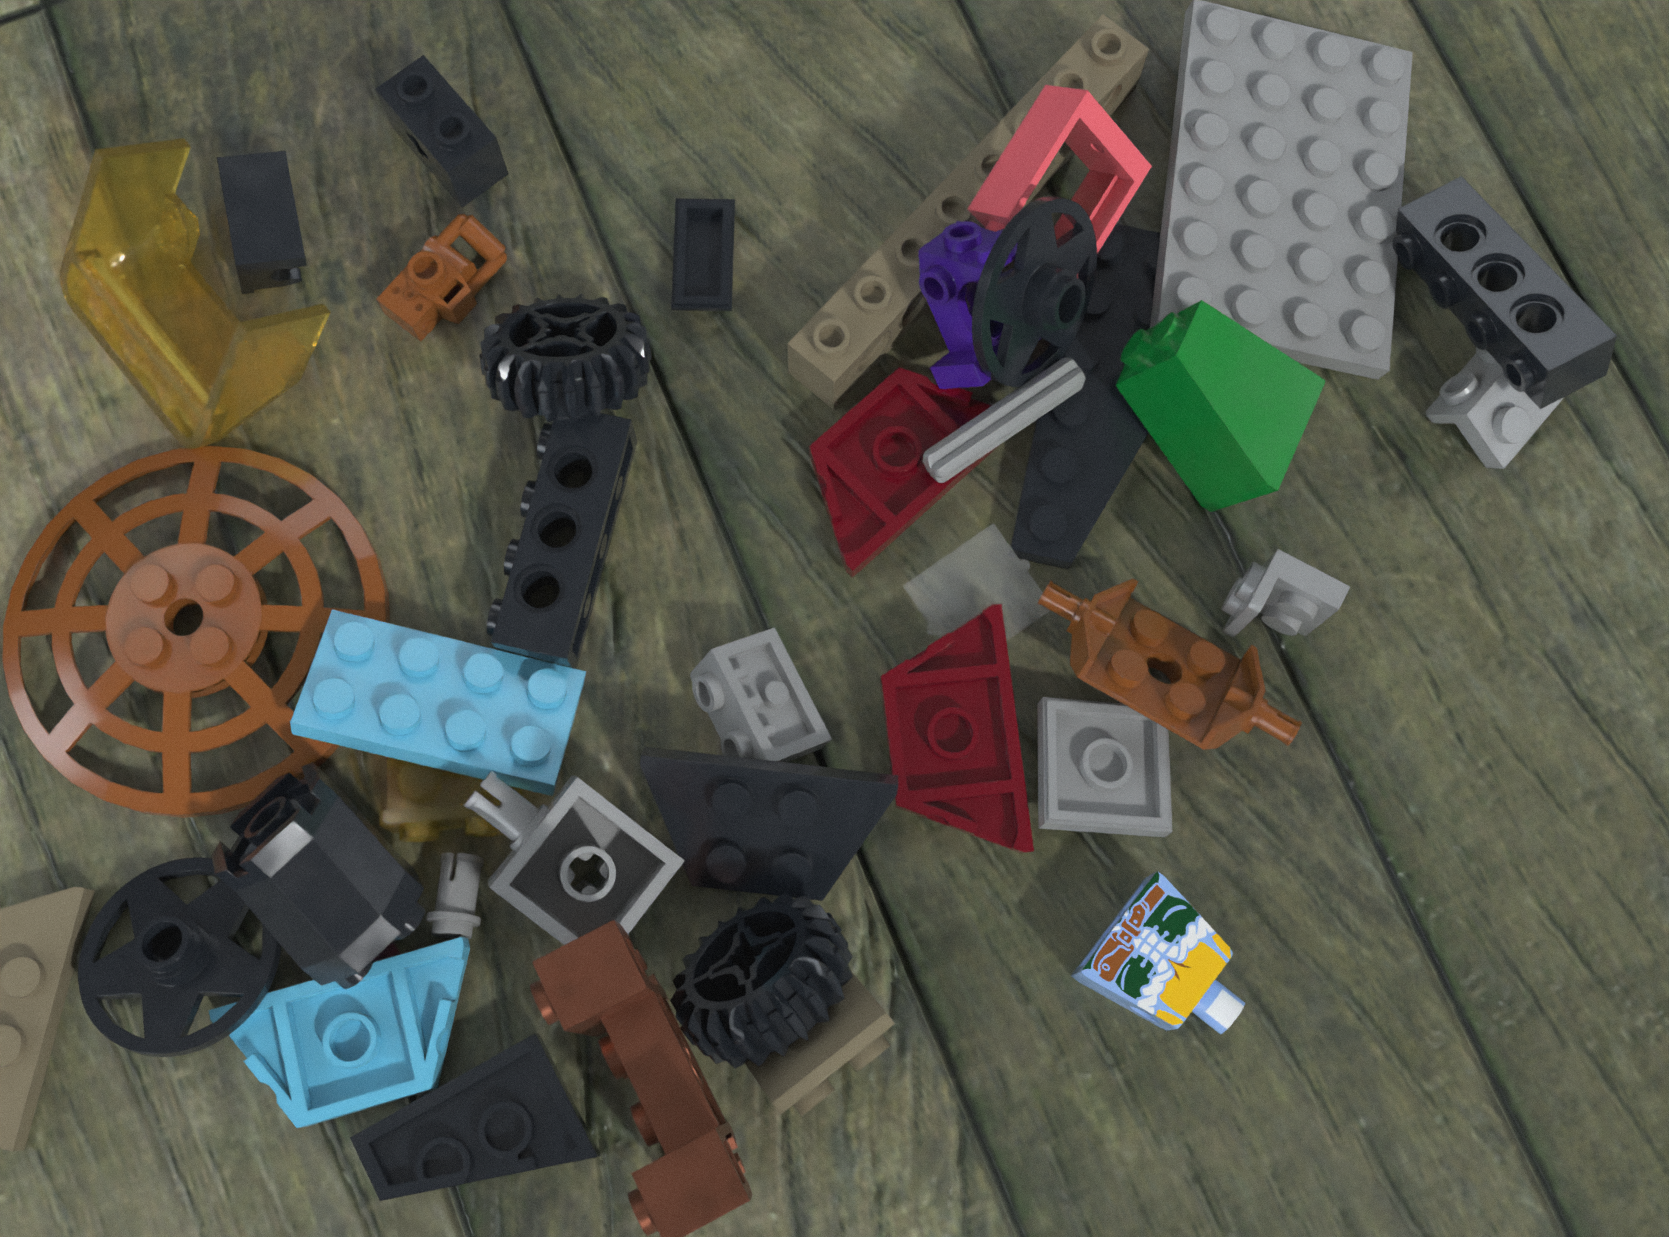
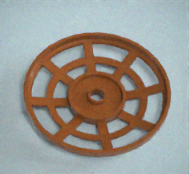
(193, 665)

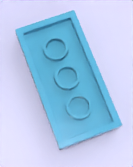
(439, 702)

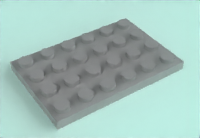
(1286, 185)

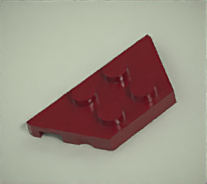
(874, 464)
(959, 735)

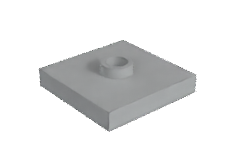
(1102, 769)

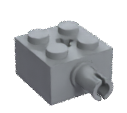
(550, 837)

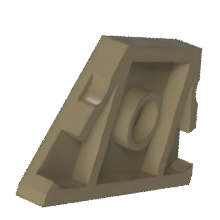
(36, 968)

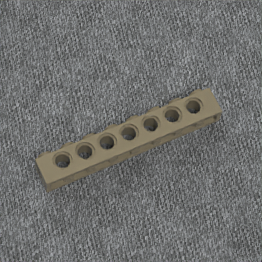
(884, 294)

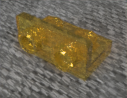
(432, 800)

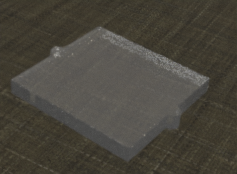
(971, 580)

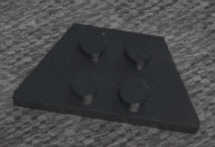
(764, 820)

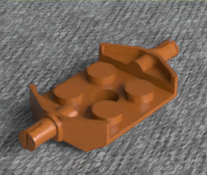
(1209, 689)

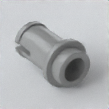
(456, 896)

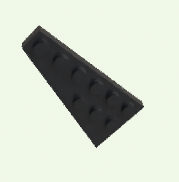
(1094, 435)

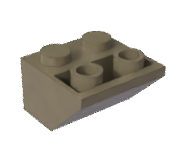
(849, 1036)

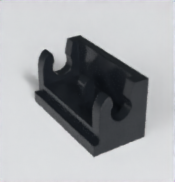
(262, 220)

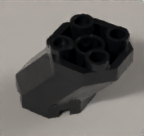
(320, 877)

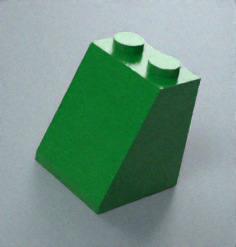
(1218, 403)

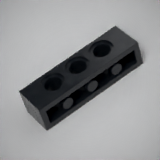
(1503, 293)
(558, 631)

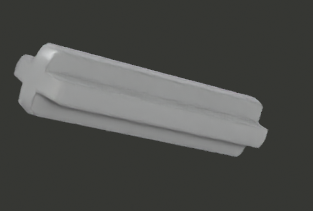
(1003, 420)

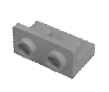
(1287, 594)
(758, 700)

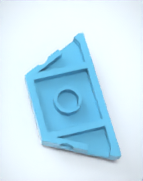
(356, 1046)

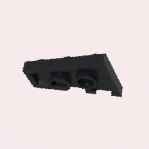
(478, 1127)

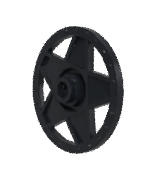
(1038, 294)
(174, 961)

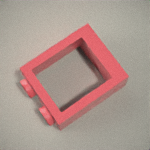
(1083, 124)

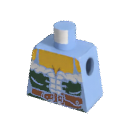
(1162, 961)

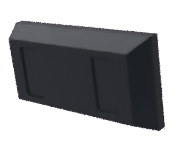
(703, 254)

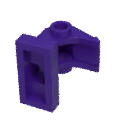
(948, 272)

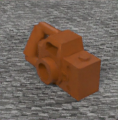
(441, 280)

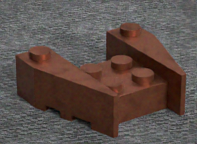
(602, 988)

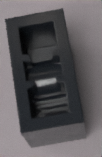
(442, 131)

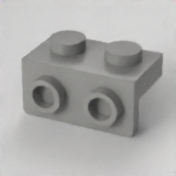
(1488, 410)

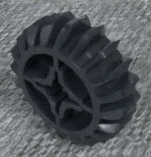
(565, 357)
(762, 980)

